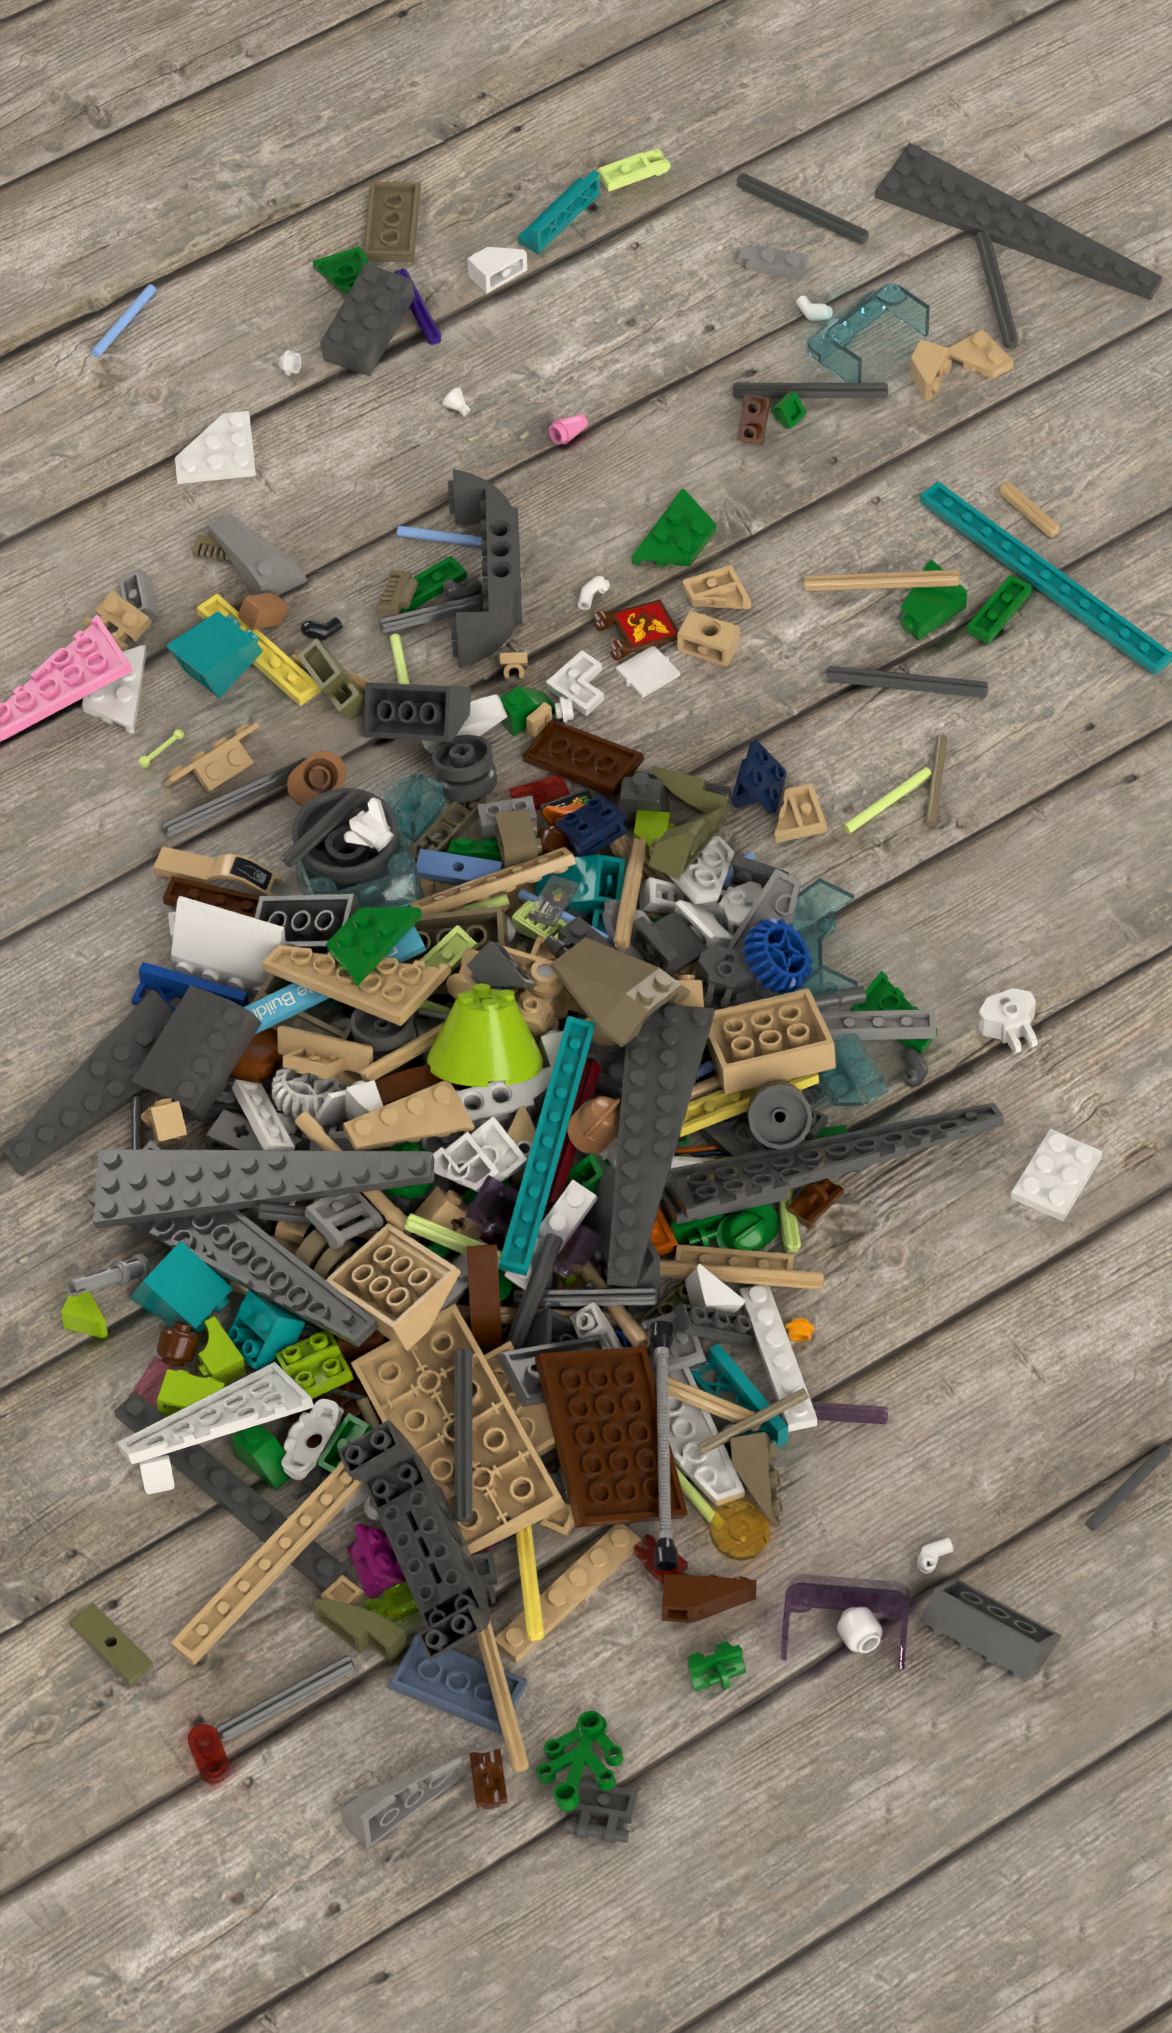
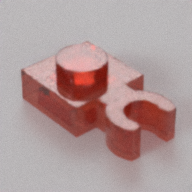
(647, 1554)

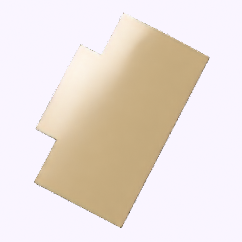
(507, 1440)

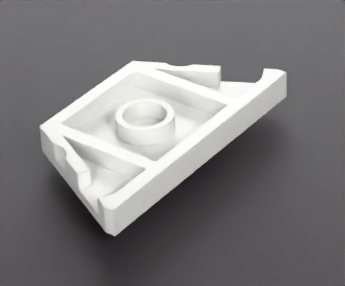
(120, 699)

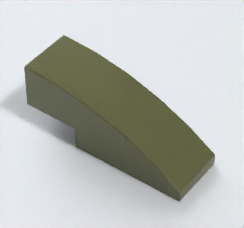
(333, 679)
(692, 791)
(361, 1628)

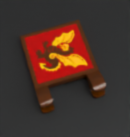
(640, 627)

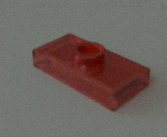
(542, 790)

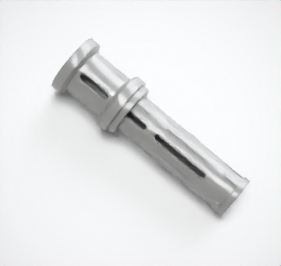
(118, 1273)

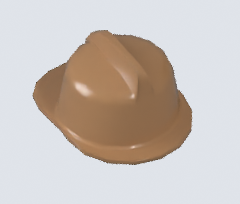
(316, 775)
(595, 1124)

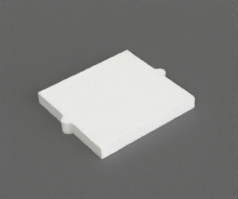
(647, 671)
(332, 1109)

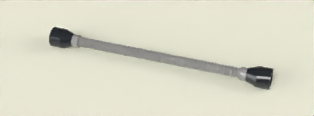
(665, 1551)

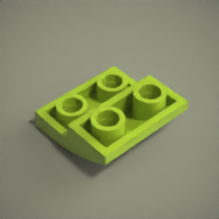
(315, 1364)

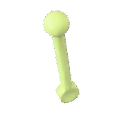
(144, 761)

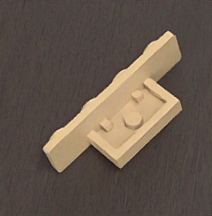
(220, 764)
(321, 1054)

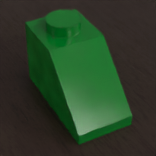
(519, 705)
(261, 1454)

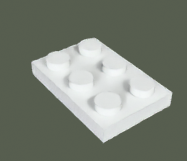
(1056, 1175)

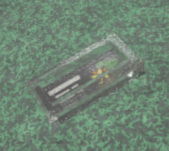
(553, 901)

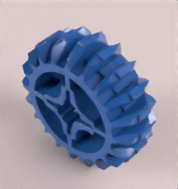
(777, 955)

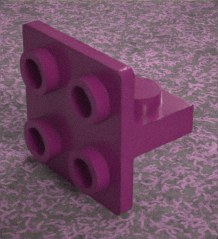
(374, 1561)

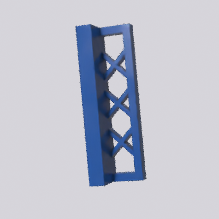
(175, 984)

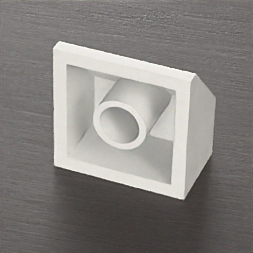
(703, 924)

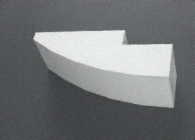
(483, 716)

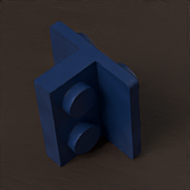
(759, 779)
(593, 826)

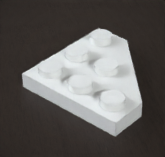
(219, 451)
(707, 873)

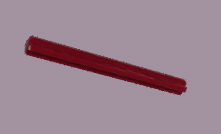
(585, 1092)

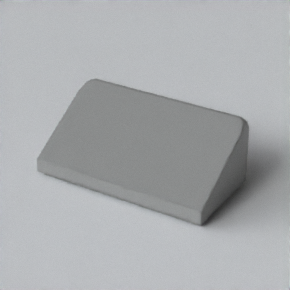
(139, 591)

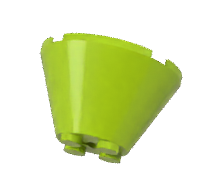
(485, 1041)

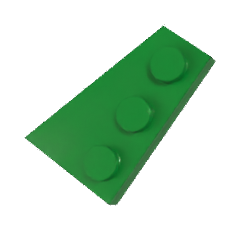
(342, 268)

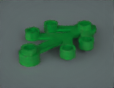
(589, 1728)

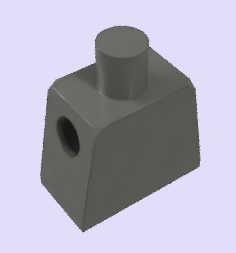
(641, 794)

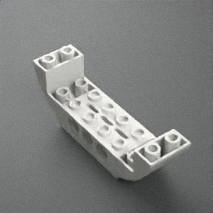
(479, 1102)

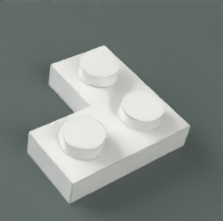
(573, 683)

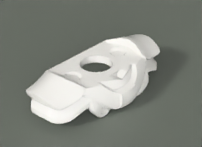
(322, 1420)

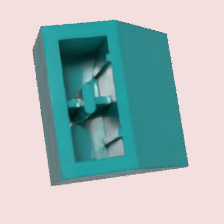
(263, 1330)

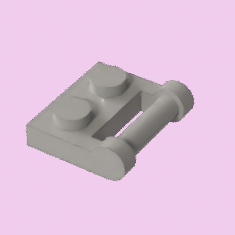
(339, 1209)
(685, 1348)

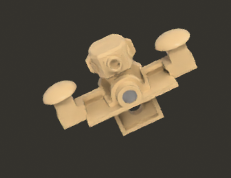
(540, 1005)

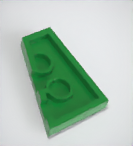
(884, 996)

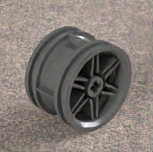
(336, 859)

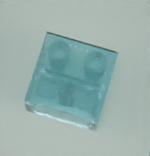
(415, 803)
(856, 1075)

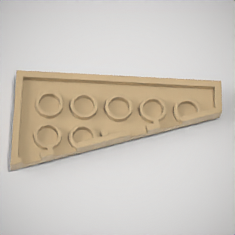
(388, 992)

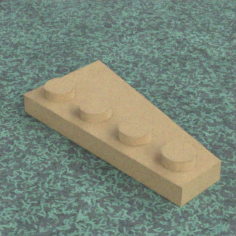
(420, 1115)

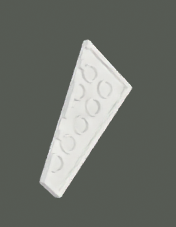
(689, 1427)

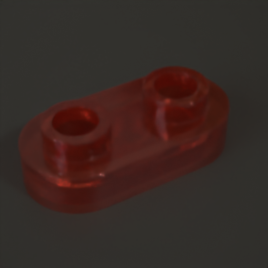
(208, 1756)

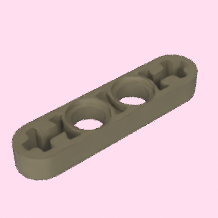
(446, 826)

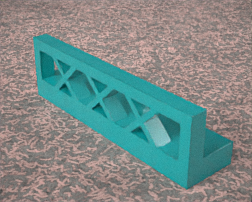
(560, 213)
(743, 1389)

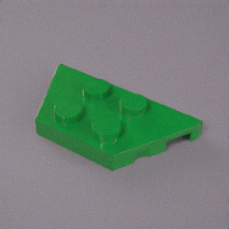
(677, 534)
(370, 937)

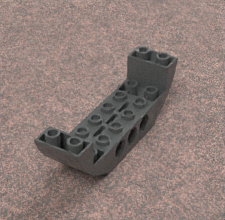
(486, 631)
(421, 1536)

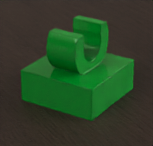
(789, 410)

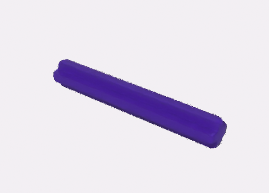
(422, 314)

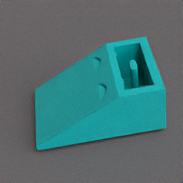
(598, 881)

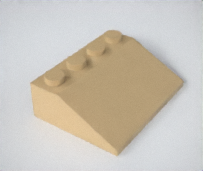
(769, 1041)
(397, 1284)

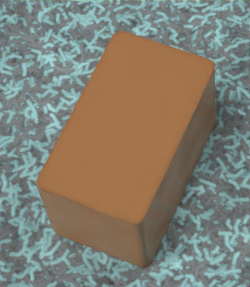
(263, 610)

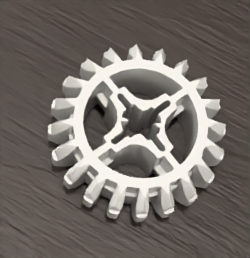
(301, 1092)

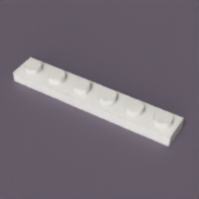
(777, 1354)

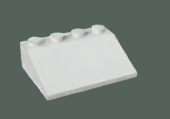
(222, 945)

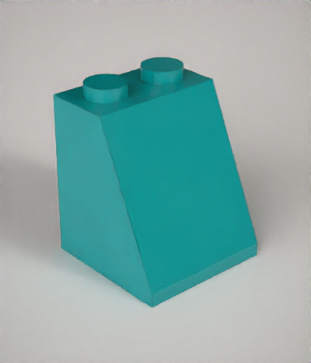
(216, 652)
(182, 1289)

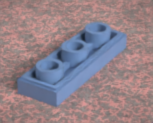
(453, 867)

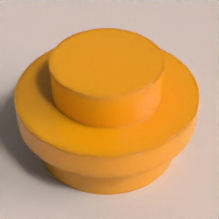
(799, 1329)

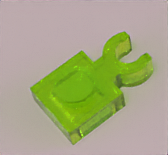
(398, 1602)

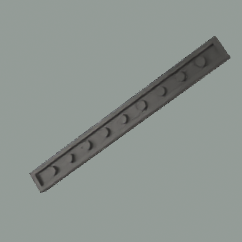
(232, 1494)

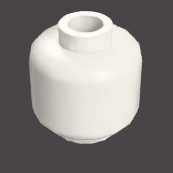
(859, 1629)

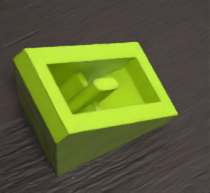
(84, 1316)

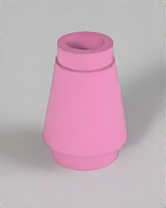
(567, 428)

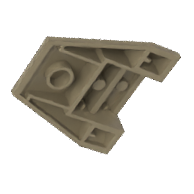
(615, 987)

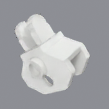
(734, 904)
(1009, 1020)

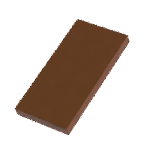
(583, 757)

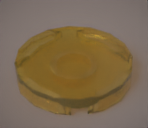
(739, 1530)

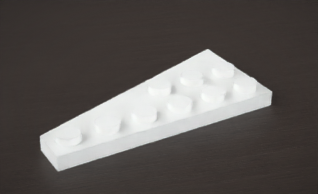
(244, 1404)

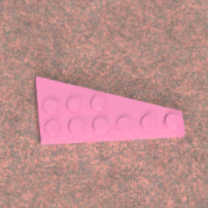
(65, 678)

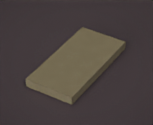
(392, 221)

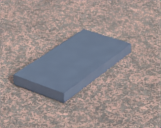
(453, 1684)

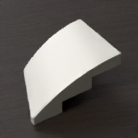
(480, 1154)

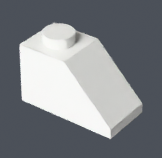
(496, 266)

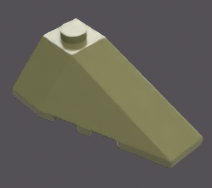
(684, 843)

